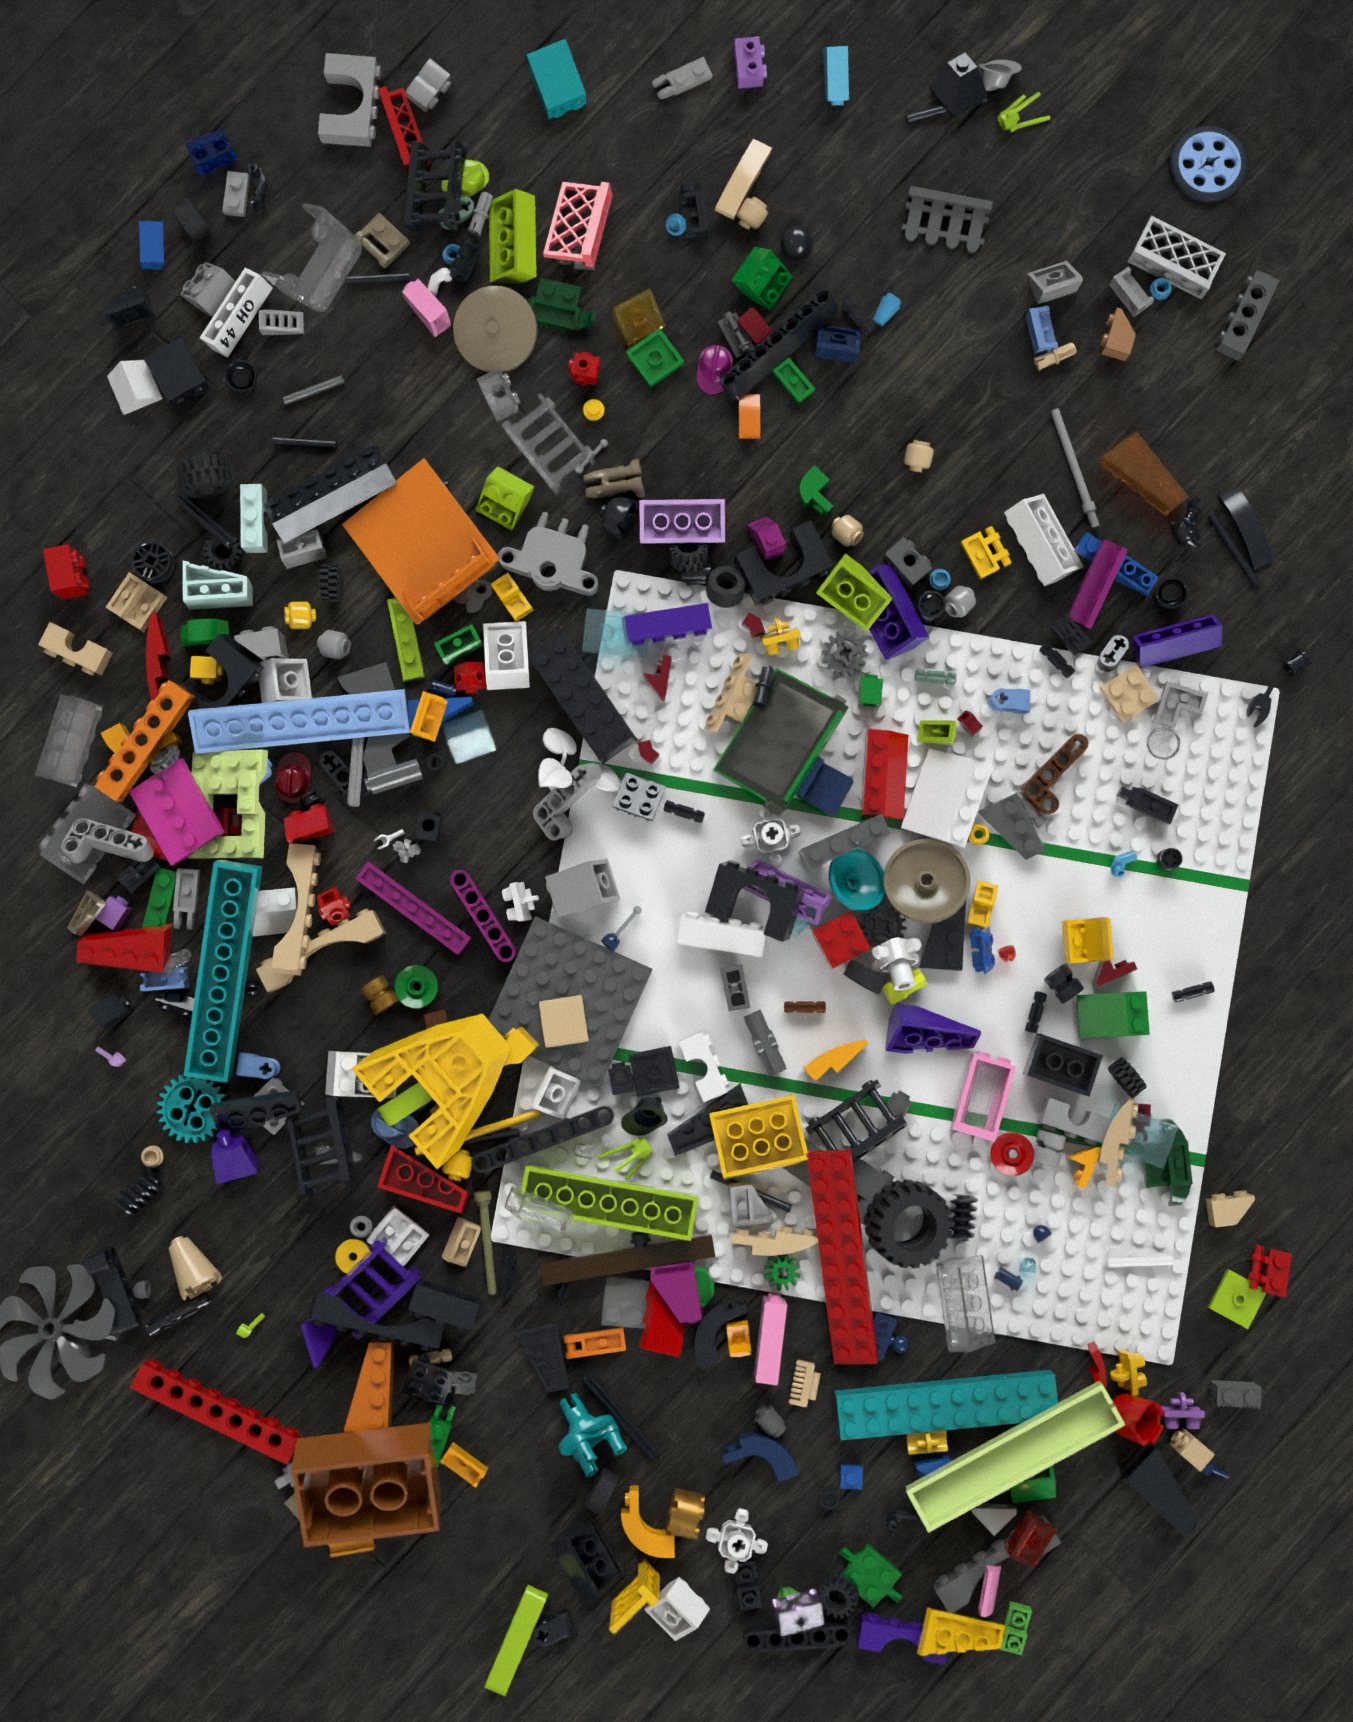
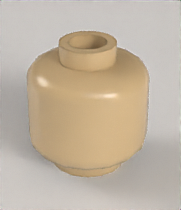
(752, 213)
(918, 455)
(847, 530)

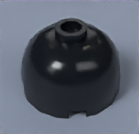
(618, 517)

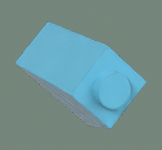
(836, 74)

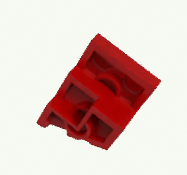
(662, 1329)

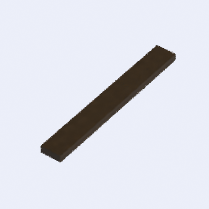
(627, 1260)

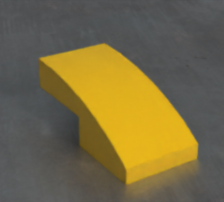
(511, 597)
(982, 905)

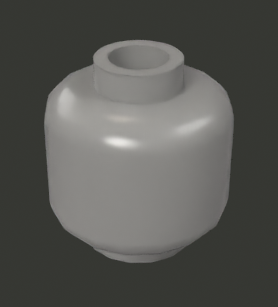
(960, 601)
(334, 644)

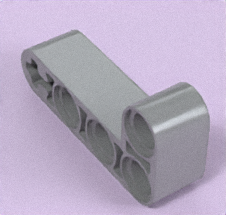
(555, 809)
(90, 834)

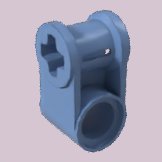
(1013, 700)
(254, 1066)

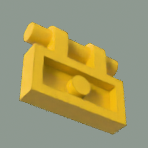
(980, 555)

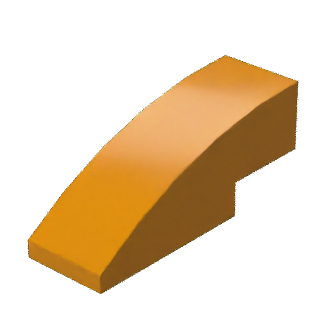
(834, 1058)

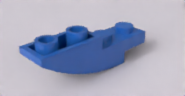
(1130, 572)

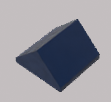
(838, 343)

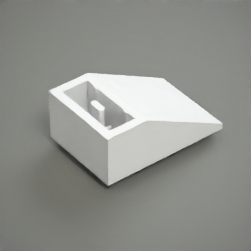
(342, 1079)

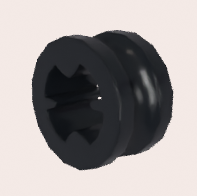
(310, 798)

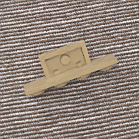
(735, 696)

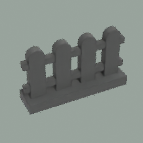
(958, 204)

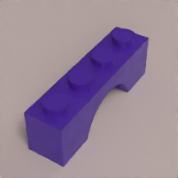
(877, 1632)

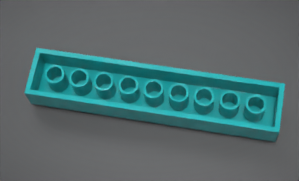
(222, 970)
(944, 1404)

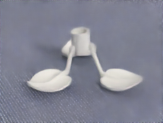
(554, 774)

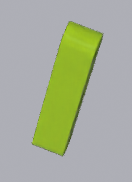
(404, 1104)
(516, 1640)

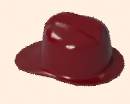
(293, 777)

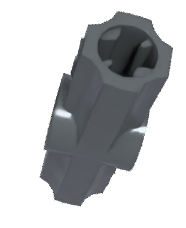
(765, 1043)

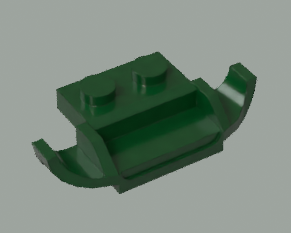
(558, 306)
(1176, 1173)

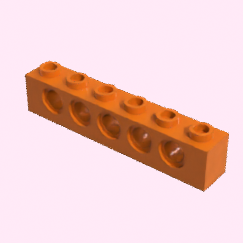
(156, 737)

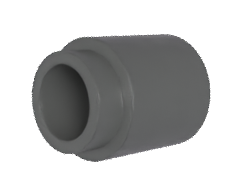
(899, 1103)
(770, 1421)

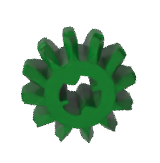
(789, 1269)

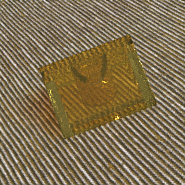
(638, 316)

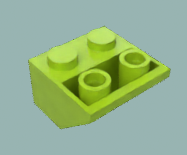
(504, 498)

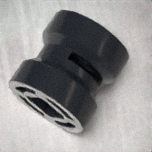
(1172, 856)

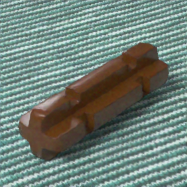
(805, 1007)

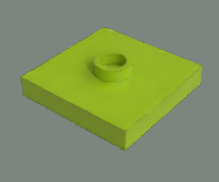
(1236, 1300)

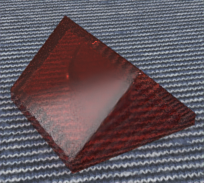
(1030, 1539)

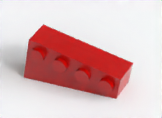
(130, 949)
(413, 1179)

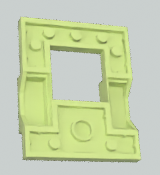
(238, 774)

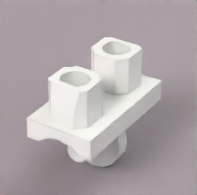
(522, 901)

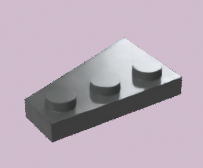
(1014, 825)

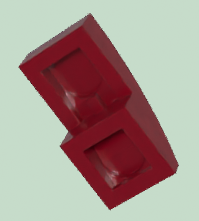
(754, 326)

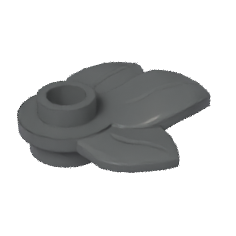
(471, 596)

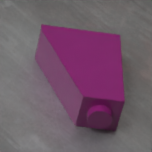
(767, 538)
(679, 1289)

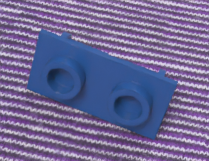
(983, 959)

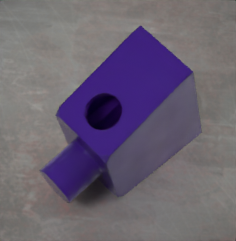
(232, 1157)

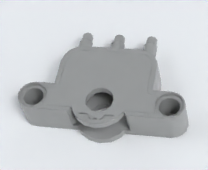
(555, 549)

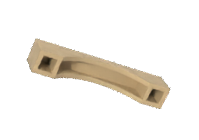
(361, 929)
(289, 952)

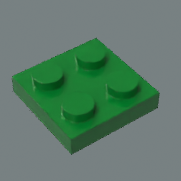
(655, 358)

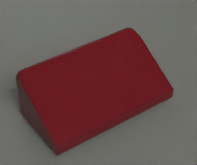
(230, 822)

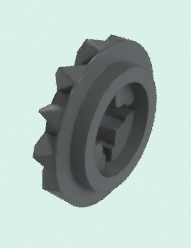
(164, 759)

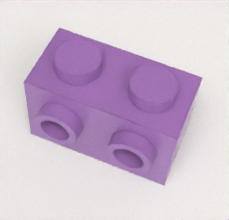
(748, 62)

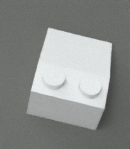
(506, 655)

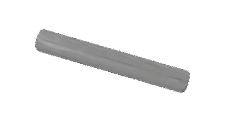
(356, 771)

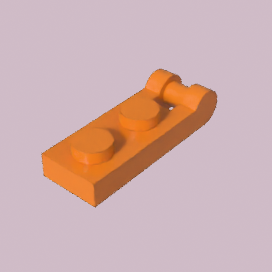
(595, 1342)

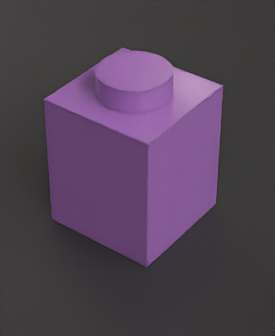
(114, 912)

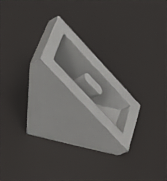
(994, 1515)

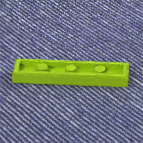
(406, 642)

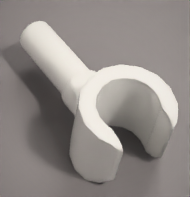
(386, 839)

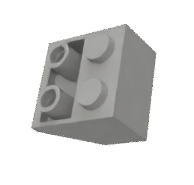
(208, 288)
(265, 643)

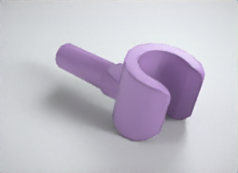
(115, 1060)

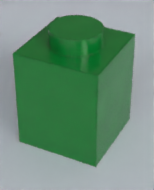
(870, 691)

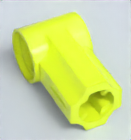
(896, 996)

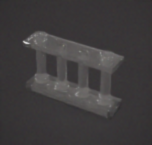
(540, 463)

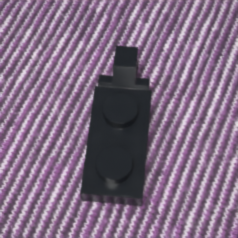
(1149, 804)

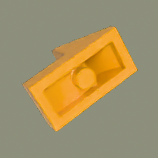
(1088, 1159)

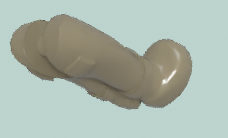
(612, 488)

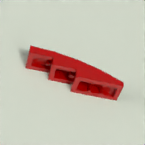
(156, 651)

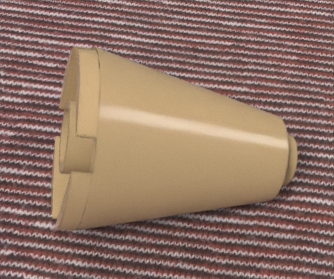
(191, 1268)

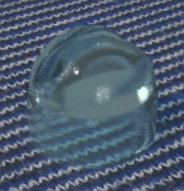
(1028, 1265)

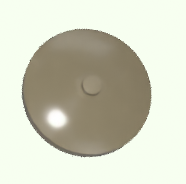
(495, 329)
(926, 881)

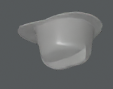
(997, 73)

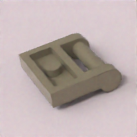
(387, 236)

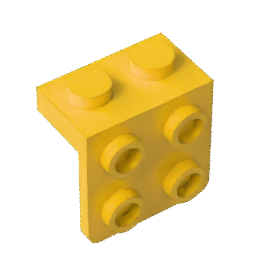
(1087, 940)

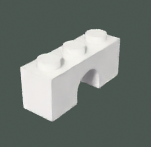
(698, 1048)

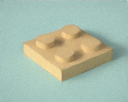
(1129, 693)

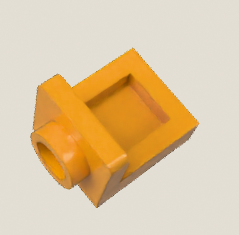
(738, 1338)

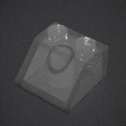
(624, 1302)

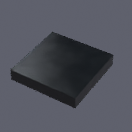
(654, 1071)

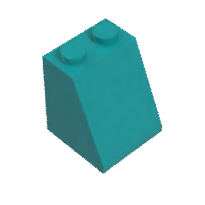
(556, 79)

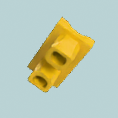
(771, 641)
(1127, 1374)
(927, 1442)

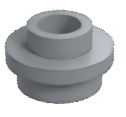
(356, 1231)

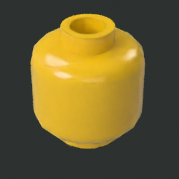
(299, 615)
(458, 1166)

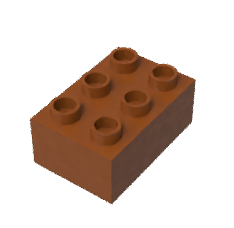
(366, 1484)

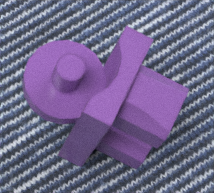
(1173, 1413)

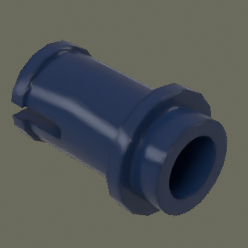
(445, 690)
(1008, 1279)

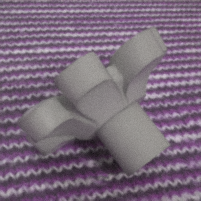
(406, 850)

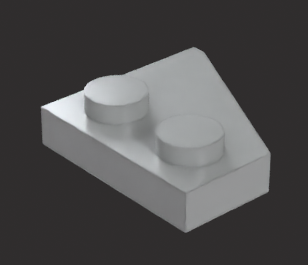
(747, 1205)

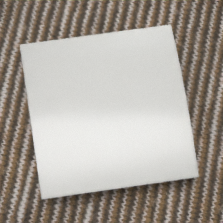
(402, 1234)

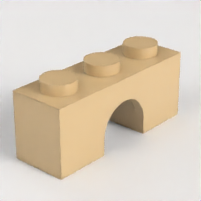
(58, 642)

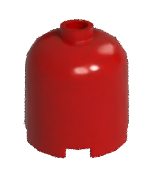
(1140, 1418)

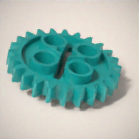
(175, 1099)

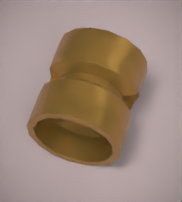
(379, 995)

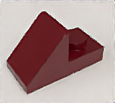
(660, 683)
(1106, 972)

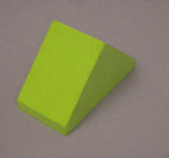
(937, 732)

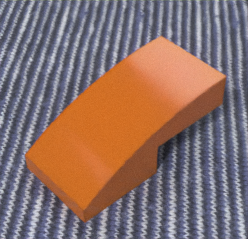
(749, 416)

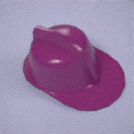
(712, 365)

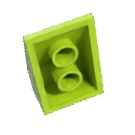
(854, 592)

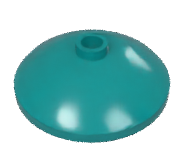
(864, 876)

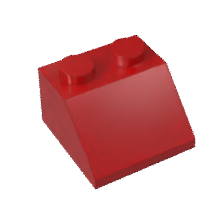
(309, 824)

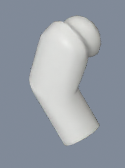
(437, 278)

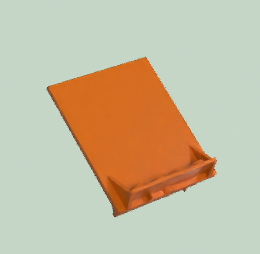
(421, 542)

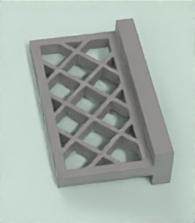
(1183, 278)

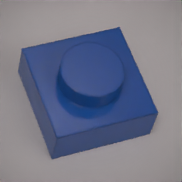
(851, 1476)

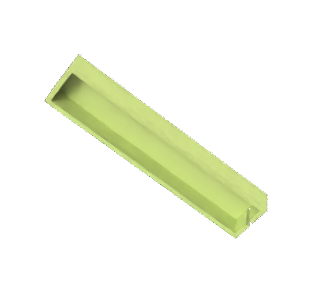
(1014, 1456)

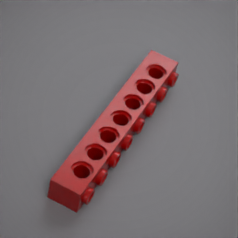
(145, 1384)

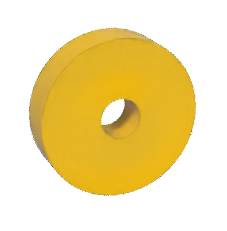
(350, 1246)

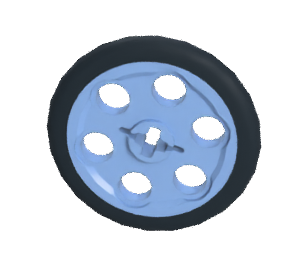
(1209, 191)

